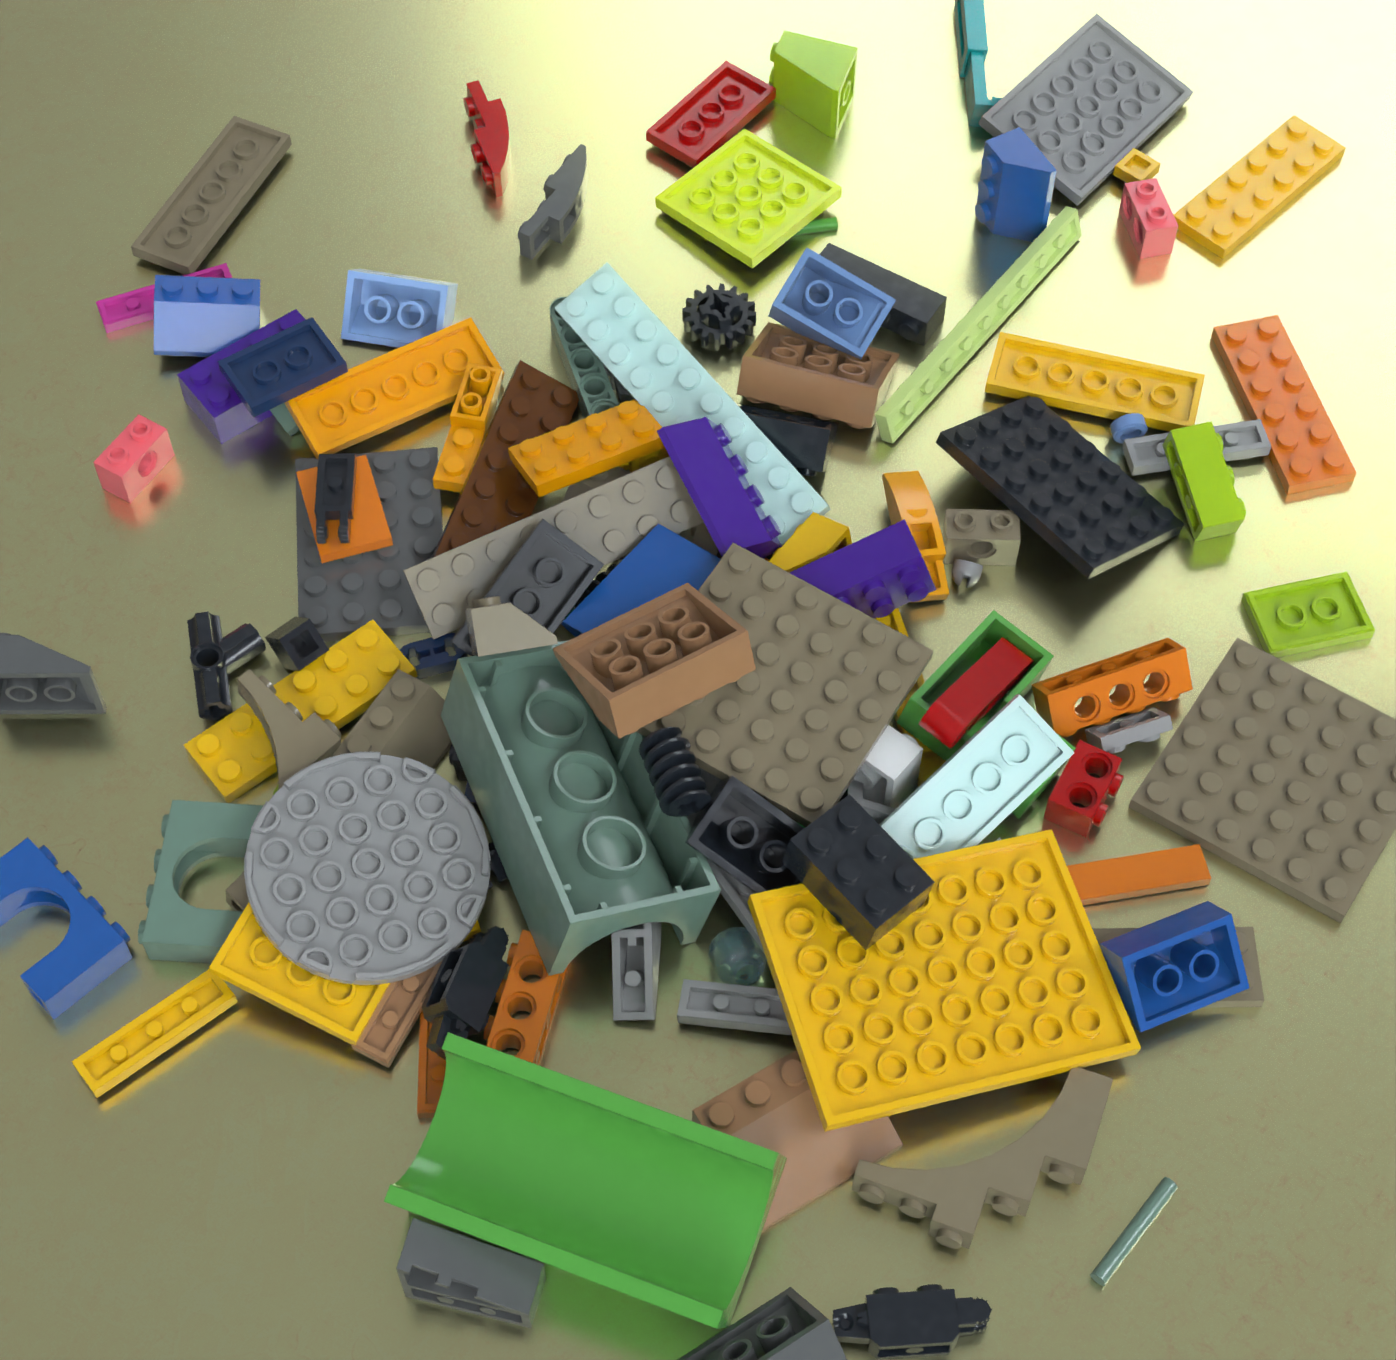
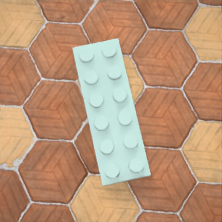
(979, 783)

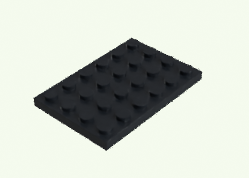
(1060, 485)

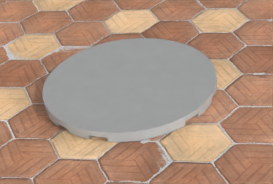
(367, 868)

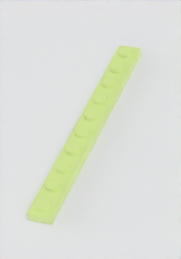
(977, 325)

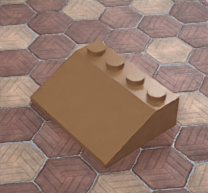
(815, 377)
(656, 659)
(781, 1115)

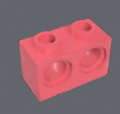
(1148, 218)

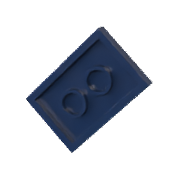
(282, 366)

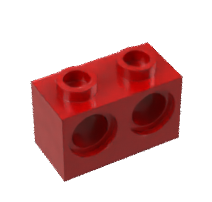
(1079, 787)

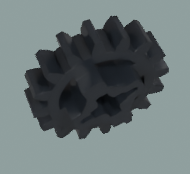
(719, 317)

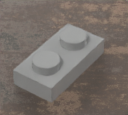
(1140, 727)

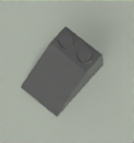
(44, 680)

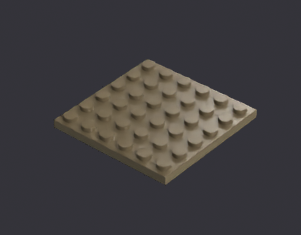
(817, 694)
(1280, 779)

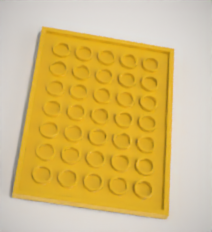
(957, 999)

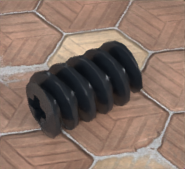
(674, 772)

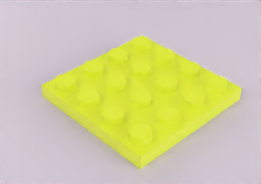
(748, 198)

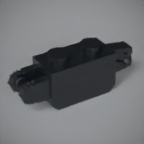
(465, 988)
(911, 1322)

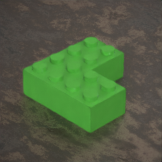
(967, 654)

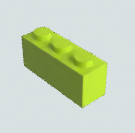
(1204, 481)

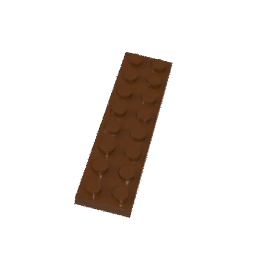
(494, 488)

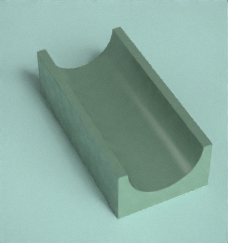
(570, 808)

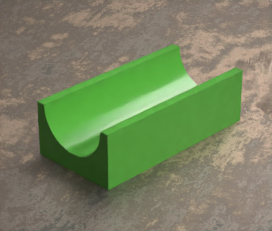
(592, 1182)

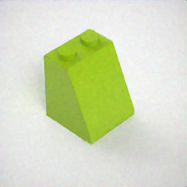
(814, 79)

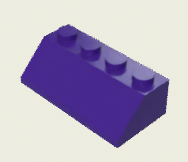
(720, 487)

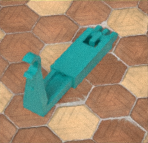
(972, 53)

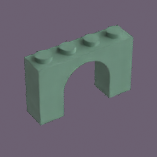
(192, 835)

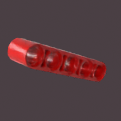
(975, 693)

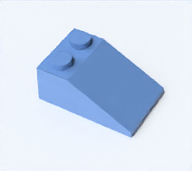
(831, 305)

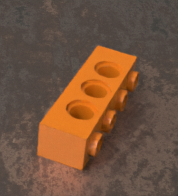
(1168, 678)
(517, 995)

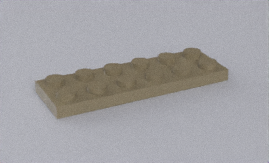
(211, 196)

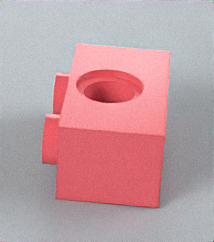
(134, 458)

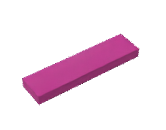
(138, 305)

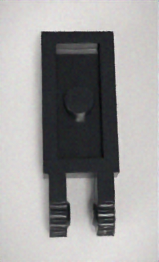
(335, 494)

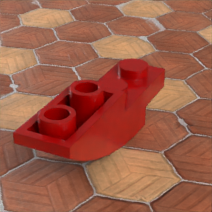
(491, 137)

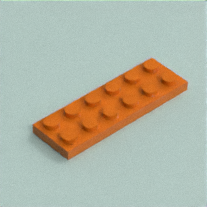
(1280, 393)

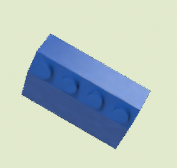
(648, 571)

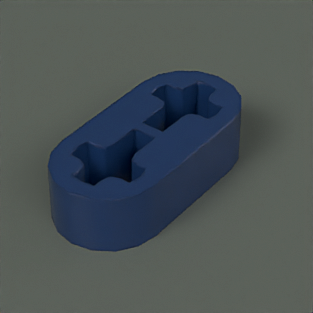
(433, 655)

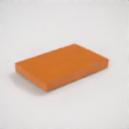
(368, 524)

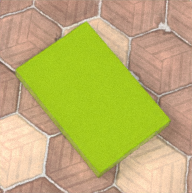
(1308, 615)

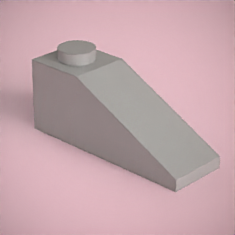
(636, 971)

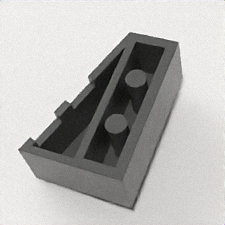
(469, 1275)

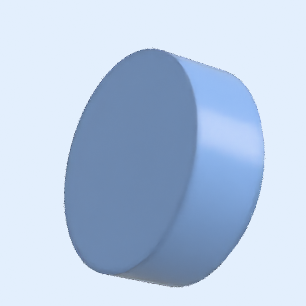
(1128, 427)

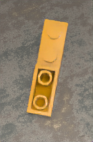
(469, 424)
(910, 500)

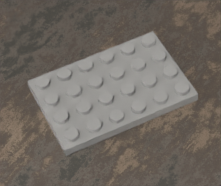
(1089, 105)

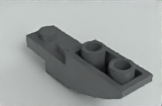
(564, 201)

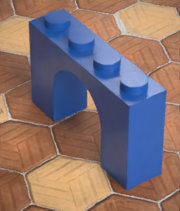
(91, 946)

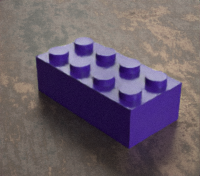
(211, 394)
(873, 572)

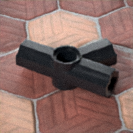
(215, 658)

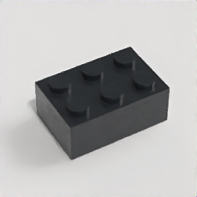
(857, 871)

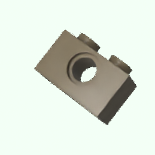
(981, 536)

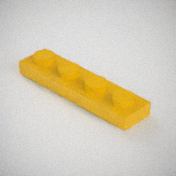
(154, 1032)

